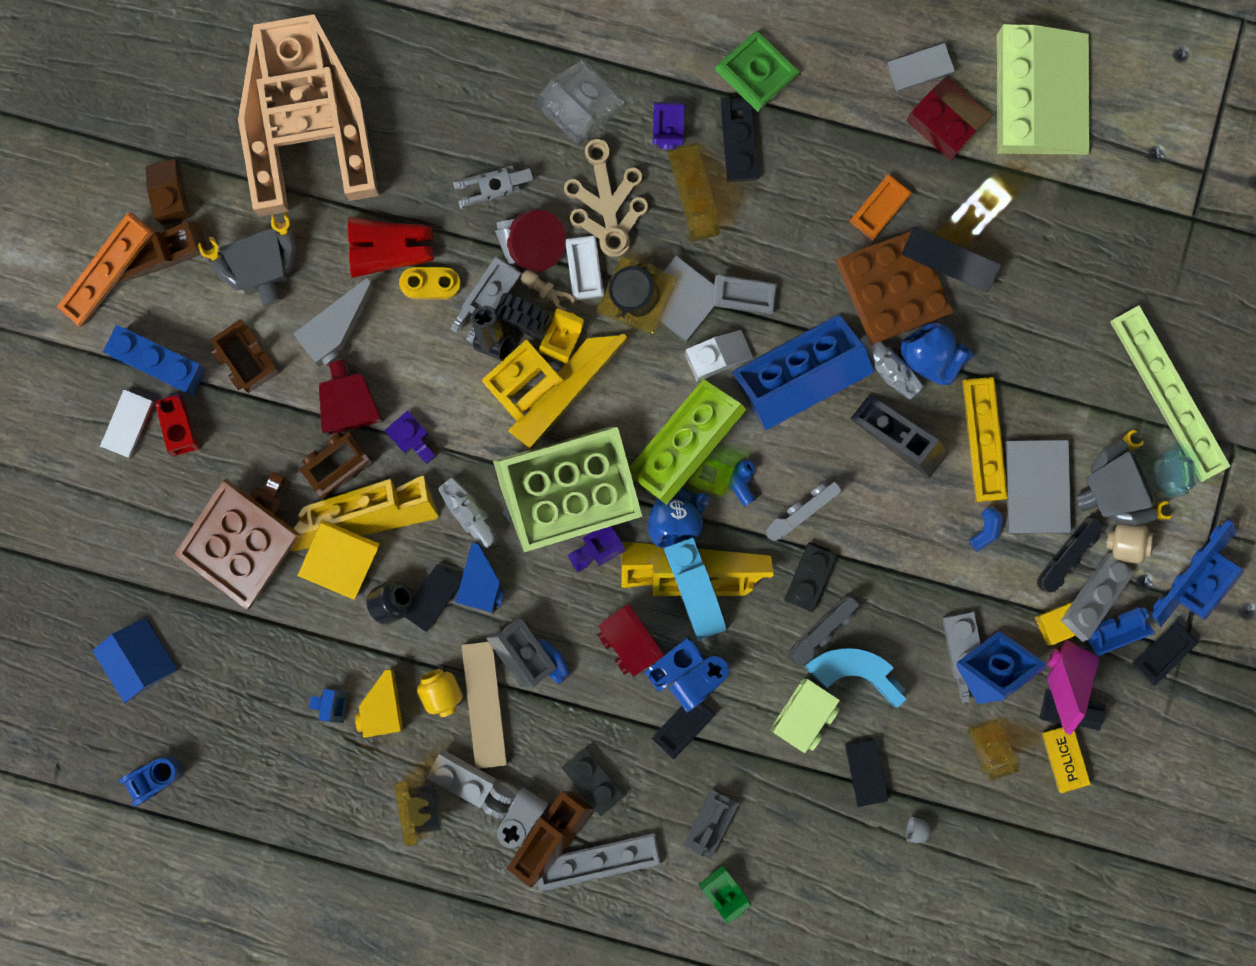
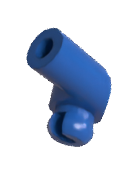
(740, 480)
(991, 531)
(562, 668)

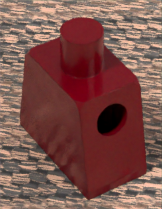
(346, 401)

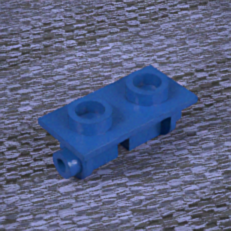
(1115, 634)

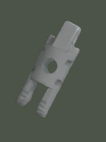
(508, 184)
(892, 368)
(468, 512)

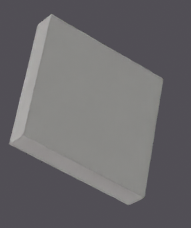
(689, 301)

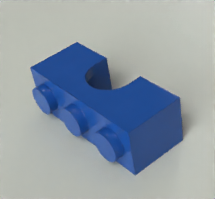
(154, 360)

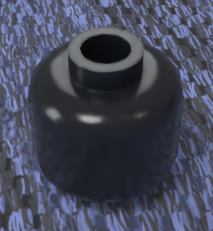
(389, 602)

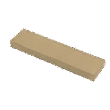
(484, 705)

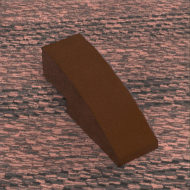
(166, 250)
(549, 837)

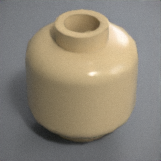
(1130, 543)

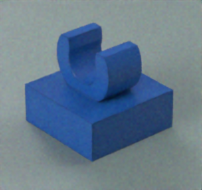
(331, 705)

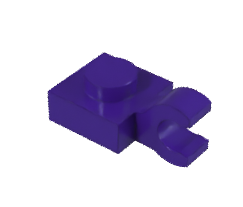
(409, 435)
(600, 545)

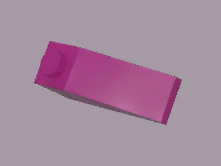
(1071, 682)

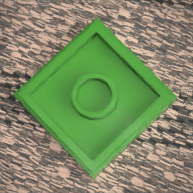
(757, 70)

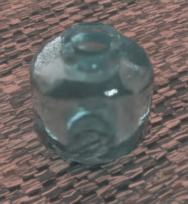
(1174, 474)

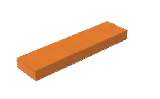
(105, 269)

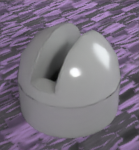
(917, 830)

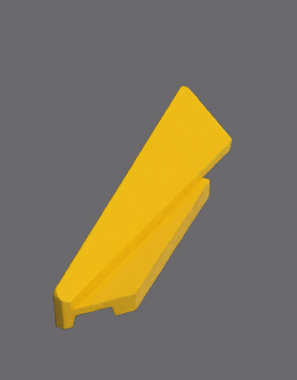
(577, 376)
(369, 510)
(728, 571)

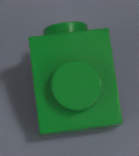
(725, 894)

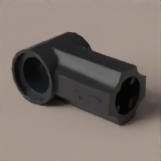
(489, 334)
(1093, 719)

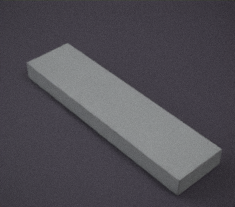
(601, 862)

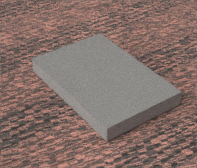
(1038, 487)

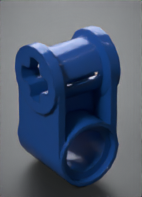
(697, 685)
(147, 782)

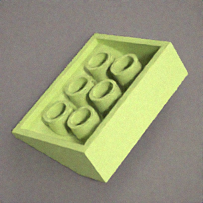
(1042, 90)
(568, 488)

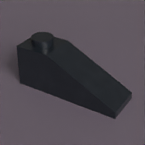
(900, 436)

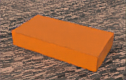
(880, 207)

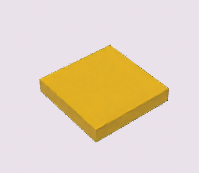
(338, 559)

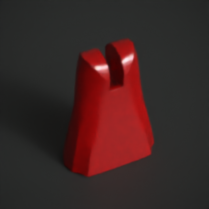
(386, 245)

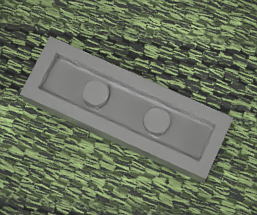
(1097, 597)

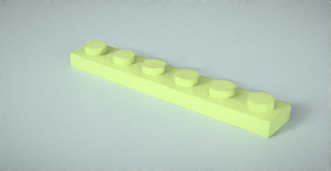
(1170, 393)

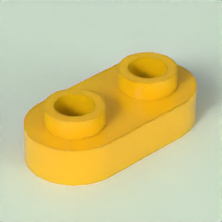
(429, 283)

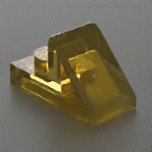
(993, 750)

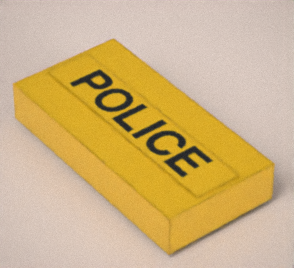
(1065, 760)

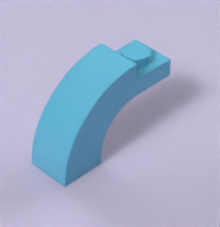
(695, 589)
(855, 662)

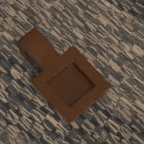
(268, 496)

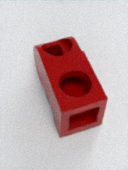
(176, 425)

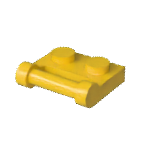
(515, 373)

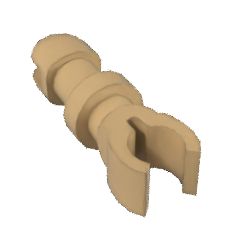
(546, 290)

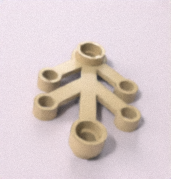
(607, 204)

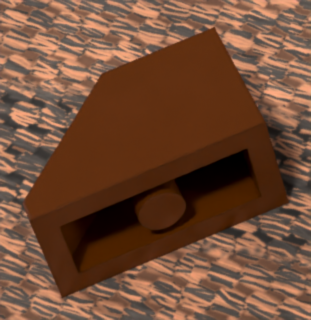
(166, 192)

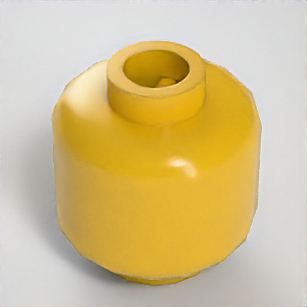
(439, 692)

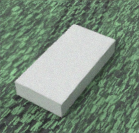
(584, 268)
(127, 424)

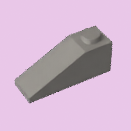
(331, 329)

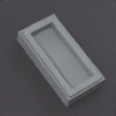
(920, 67)
(744, 294)

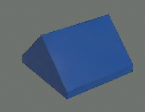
(134, 659)
(998, 668)

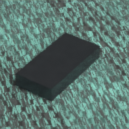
(432, 597)
(1164, 653)
(682, 729)
(866, 773)

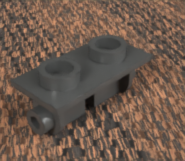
(711, 824)

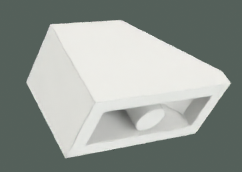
(718, 354)

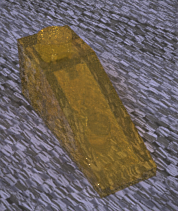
(694, 193)
(978, 211)

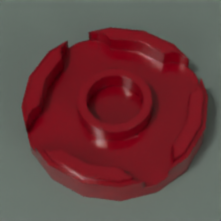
(536, 240)

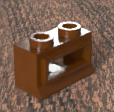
(223, 355)
(342, 474)

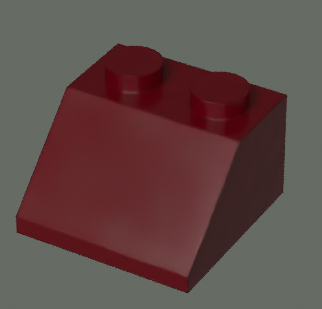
(948, 117)
(630, 641)

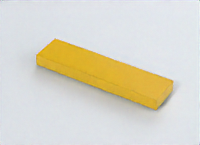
(984, 439)

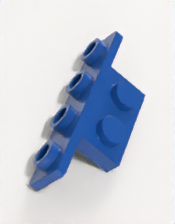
(1205, 580)

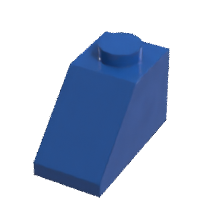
(479, 583)

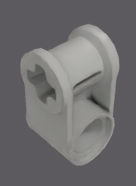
(523, 814)

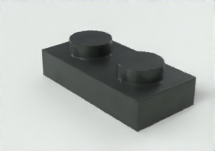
(809, 578)
(593, 782)

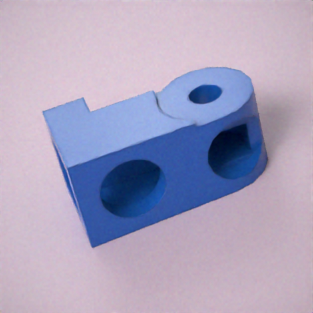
(674, 664)

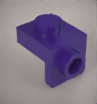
(668, 124)

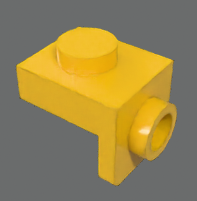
(562, 335)

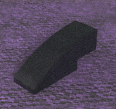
(951, 259)

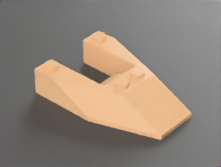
(294, 96)

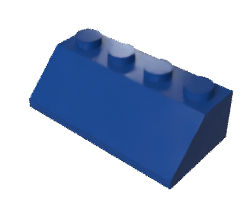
(803, 372)

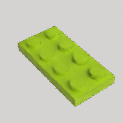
(685, 441)

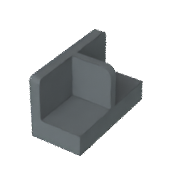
(522, 654)

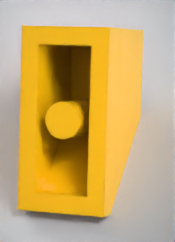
(380, 708)

